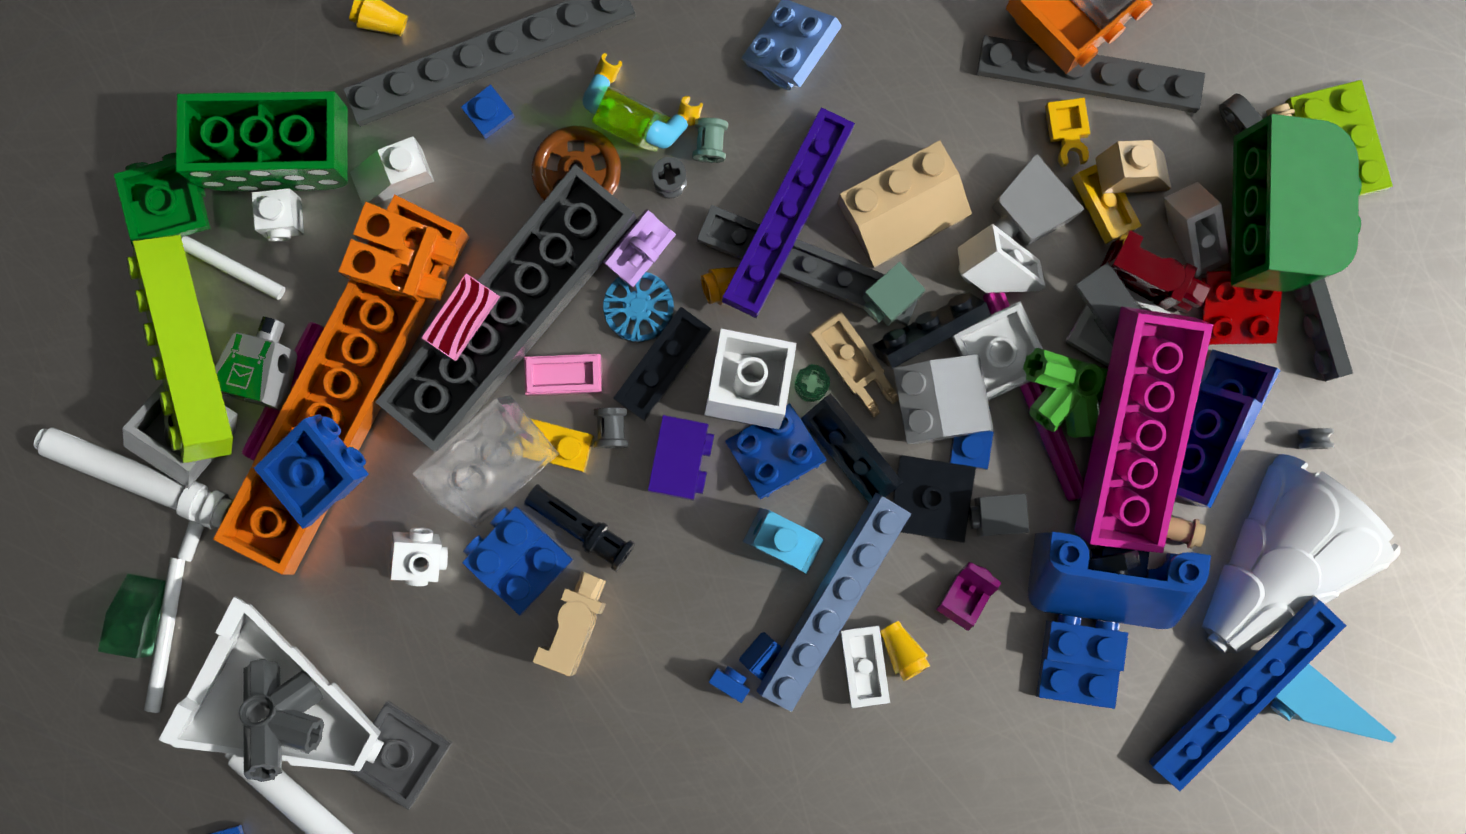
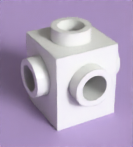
(417, 556)

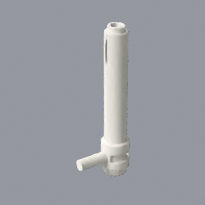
(194, 504)
(293, 802)

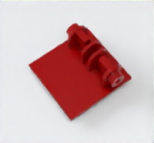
(1239, 312)

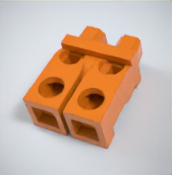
(411, 256)

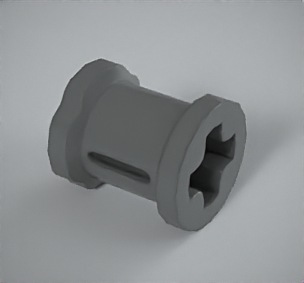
(679, 172)
(610, 428)

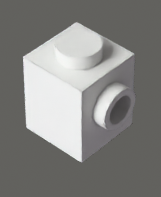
(278, 214)

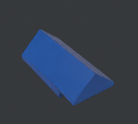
(1224, 413)

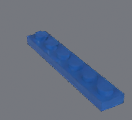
(1247, 693)

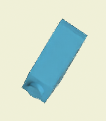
(1319, 702)

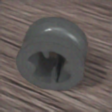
(1316, 438)

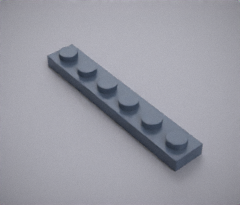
(833, 602)

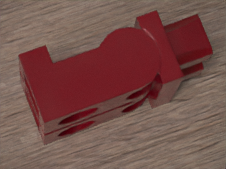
(1155, 278)

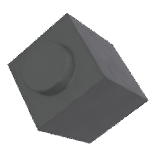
(999, 515)

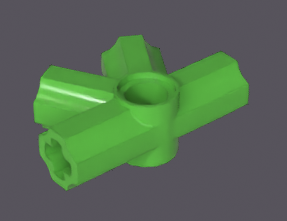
(1070, 394)

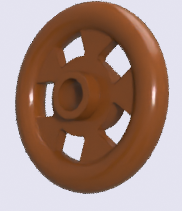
(557, 144)

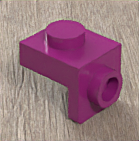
(968, 595)

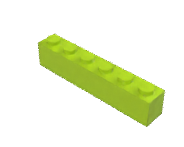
(181, 349)

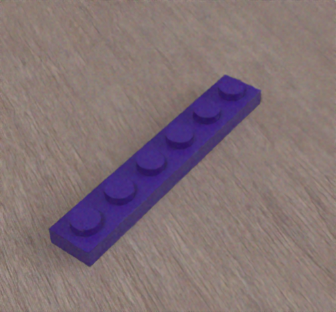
(788, 213)

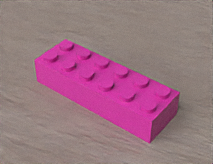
(1142, 429)

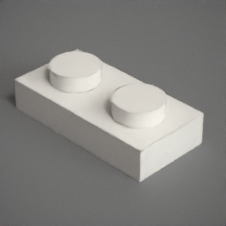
(865, 666)

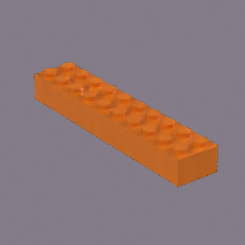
(341, 380)

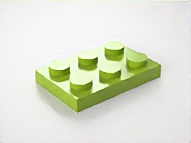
(1349, 109)

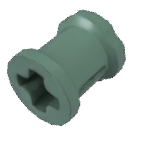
(710, 140)

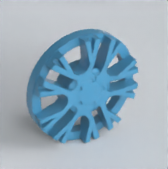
(638, 307)

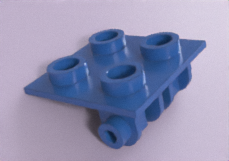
(775, 455)

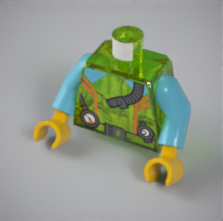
(629, 116)

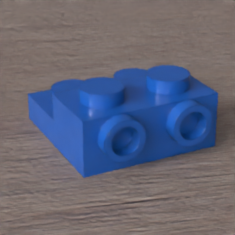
(312, 469)
(516, 559)
(1081, 662)

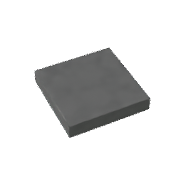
(406, 758)

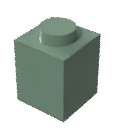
(892, 294)

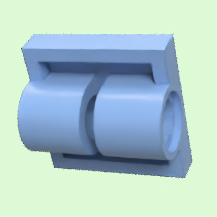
(791, 43)

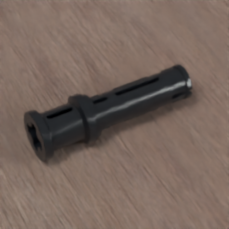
(594, 536)

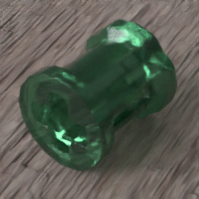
(822, 378)

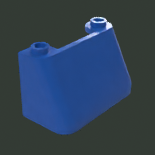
(1067, 587)

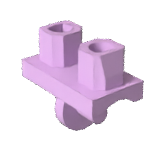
(639, 248)

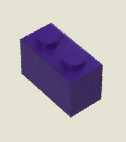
(680, 458)

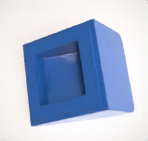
(760, 655)

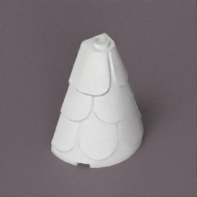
(1297, 543)
(210, 712)

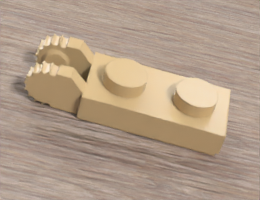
(852, 360)

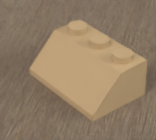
(905, 204)

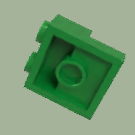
(160, 200)

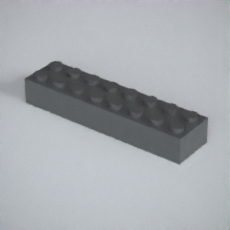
(535, 283)

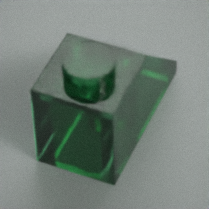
(133, 618)

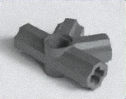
(285, 720)

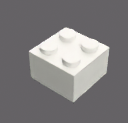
(750, 379)

